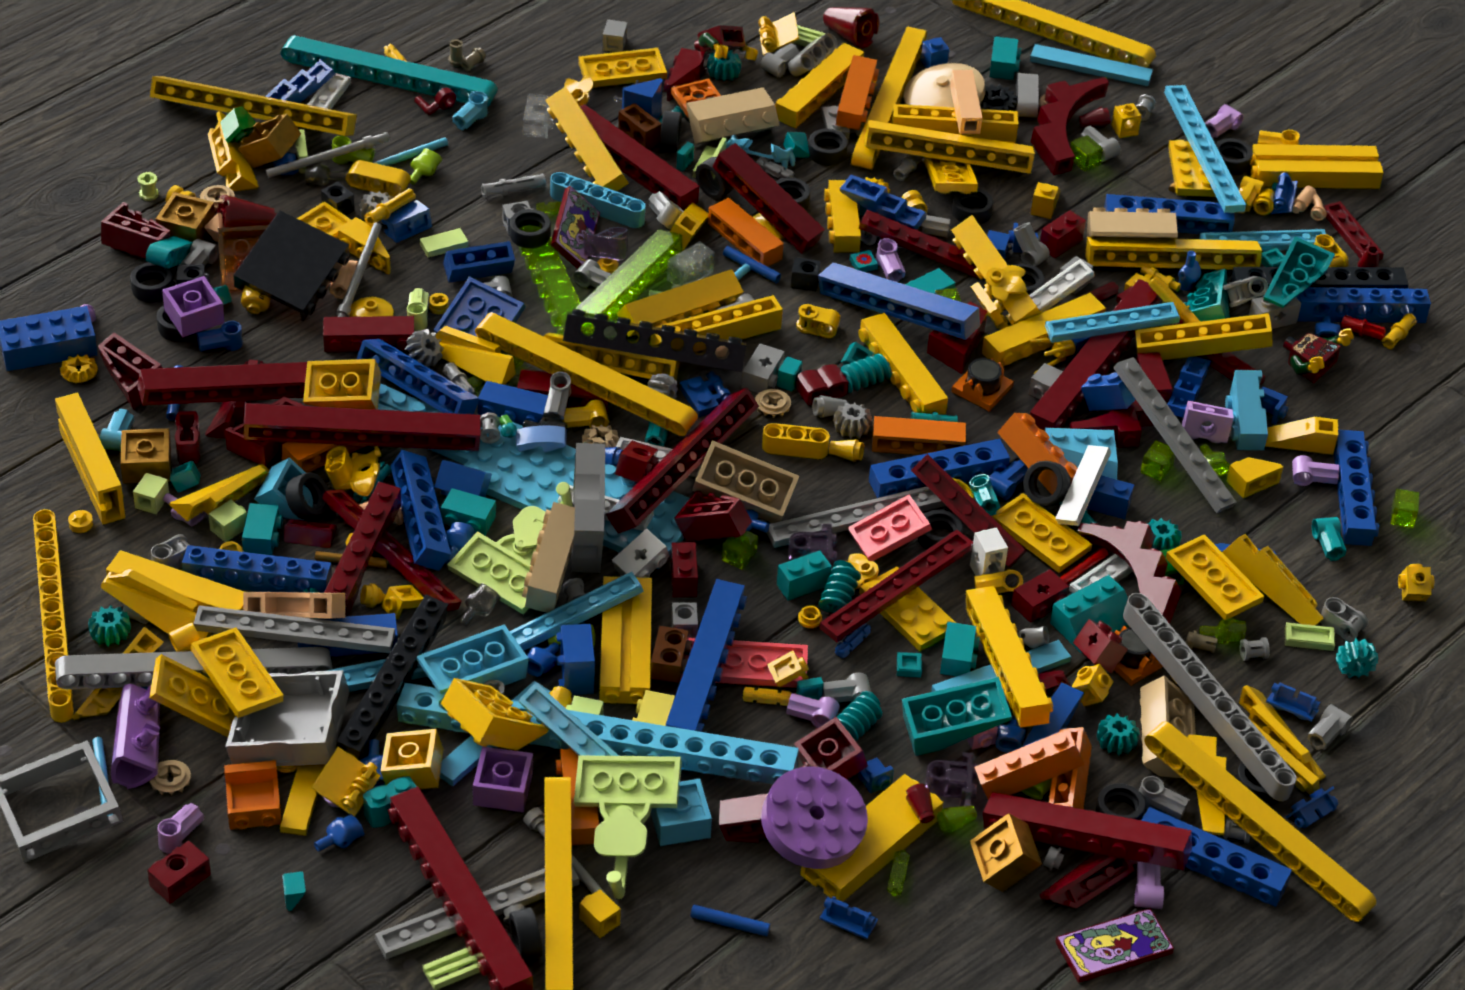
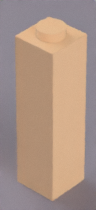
(966, 102)

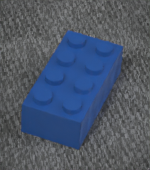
(47, 338)

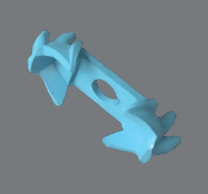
(778, 154)

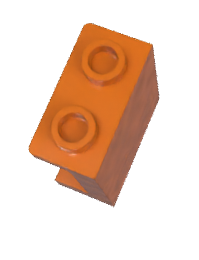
(252, 794)

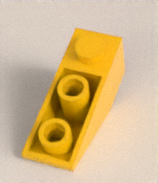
(689, 223)
(356, 235)
(1308, 435)

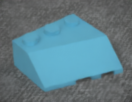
(1075, 442)

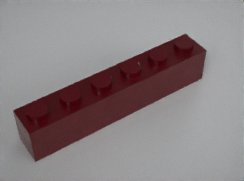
(768, 198)

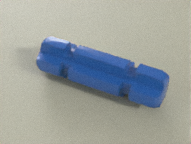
(852, 640)

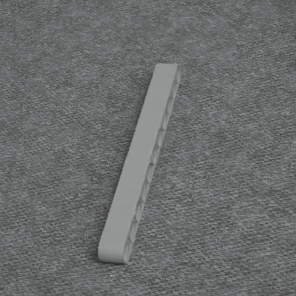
(138, 668)
(1210, 697)

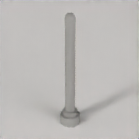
(536, 821)

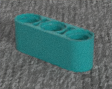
(168, 252)

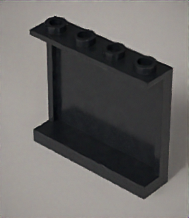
(293, 264)

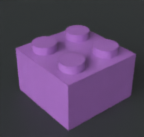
(193, 306)
(502, 779)

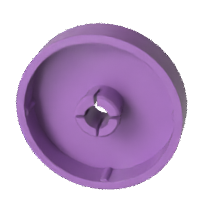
(837, 812)

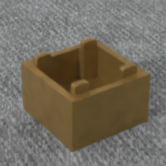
(269, 140)
(186, 216)
(144, 453)
(1005, 852)

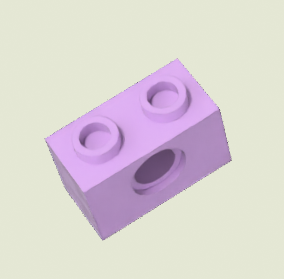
(1198, 413)

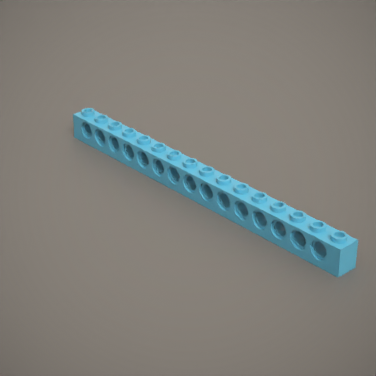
(698, 750)

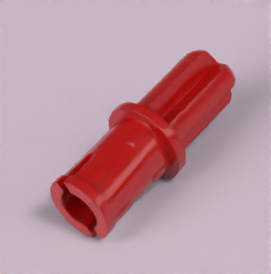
(1363, 327)

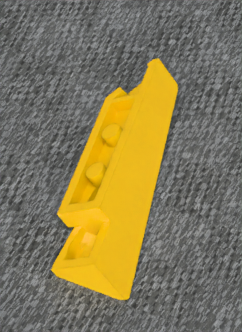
(230, 160)
(476, 355)
(220, 493)
(1273, 579)
(152, 600)
(103, 699)
(1270, 721)
(1212, 817)

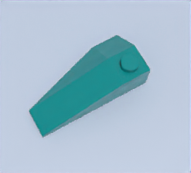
(1297, 271)
(1210, 298)

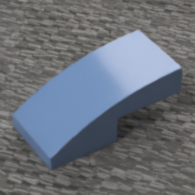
(545, 436)

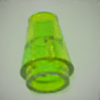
(955, 817)

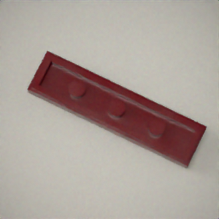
(1349, 228)

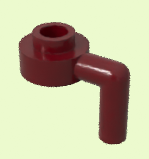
(444, 99)

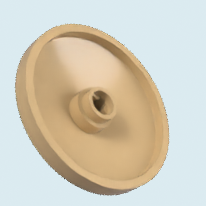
(933, 88)

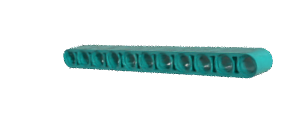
(385, 69)

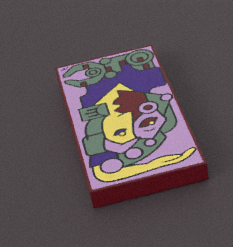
(573, 221)
(1114, 945)

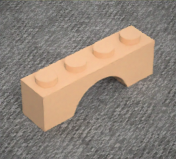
(296, 604)

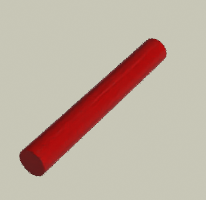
(1085, 565)

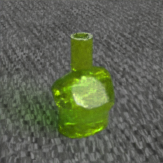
(1215, 459)
(1226, 631)

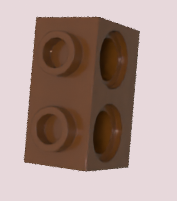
(640, 126)
(669, 654)

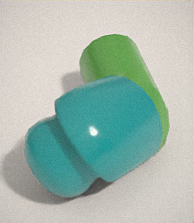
(508, 427)

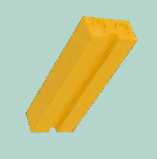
(1318, 165)
(90, 458)
(626, 647)
(889, 829)

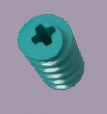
(866, 371)
(839, 586)
(861, 714)

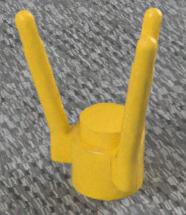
(1059, 349)

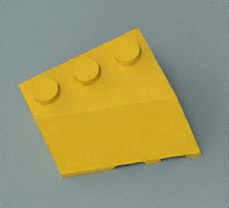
(490, 716)

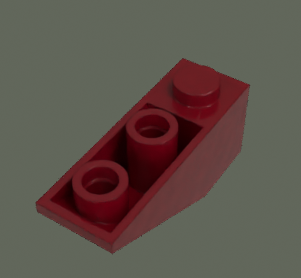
(687, 69)

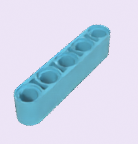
(608, 202)

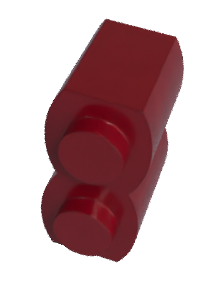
(825, 381)
(187, 437)

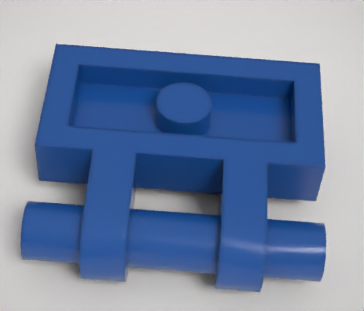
(699, 395)

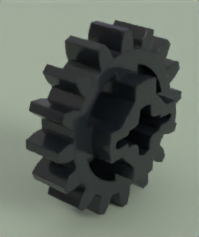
(999, 99)

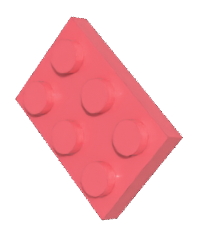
(889, 528)

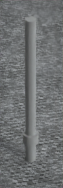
(367, 142)
(345, 308)

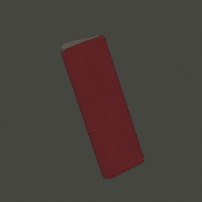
(309, 533)

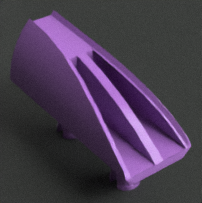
(136, 738)

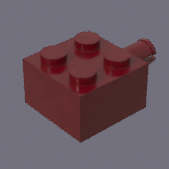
(832, 749)

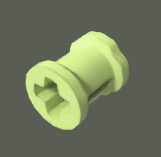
(148, 186)

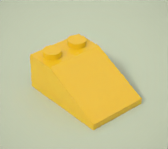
(343, 384)

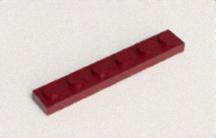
(916, 241)
(963, 504)

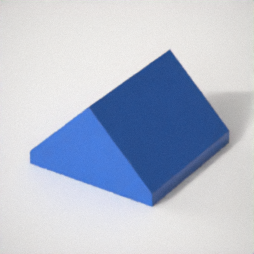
(645, 95)

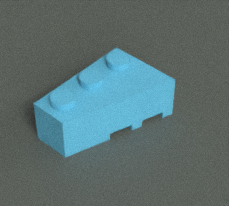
(1249, 420)

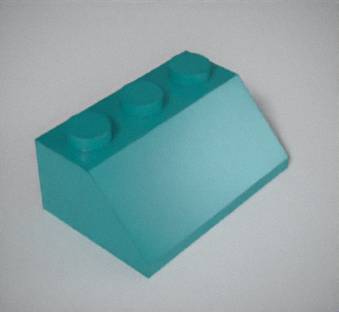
(1098, 602)

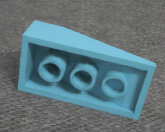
(476, 659)

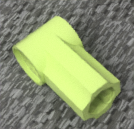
(418, 308)

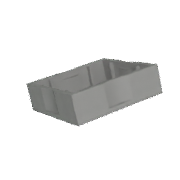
(589, 507)
(299, 728)

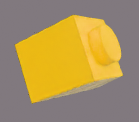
(1045, 200)
(1253, 475)

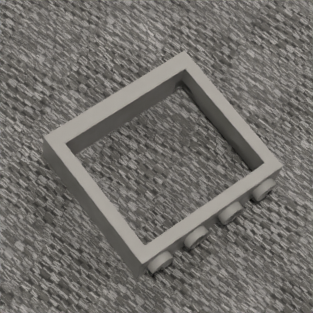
(72, 828)

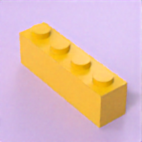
(843, 219)

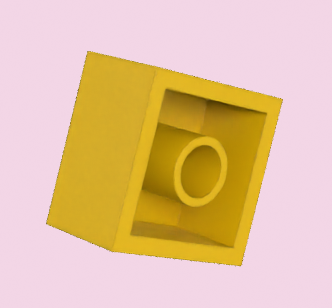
(413, 755)

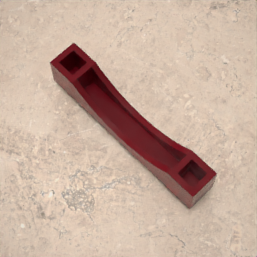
(374, 521)

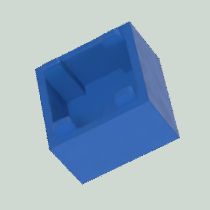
(576, 658)

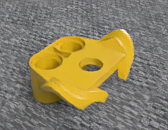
(347, 473)

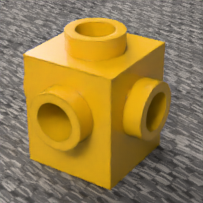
(1416, 582)
(1094, 683)

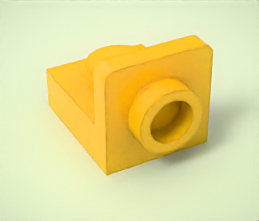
(401, 598)
(788, 668)

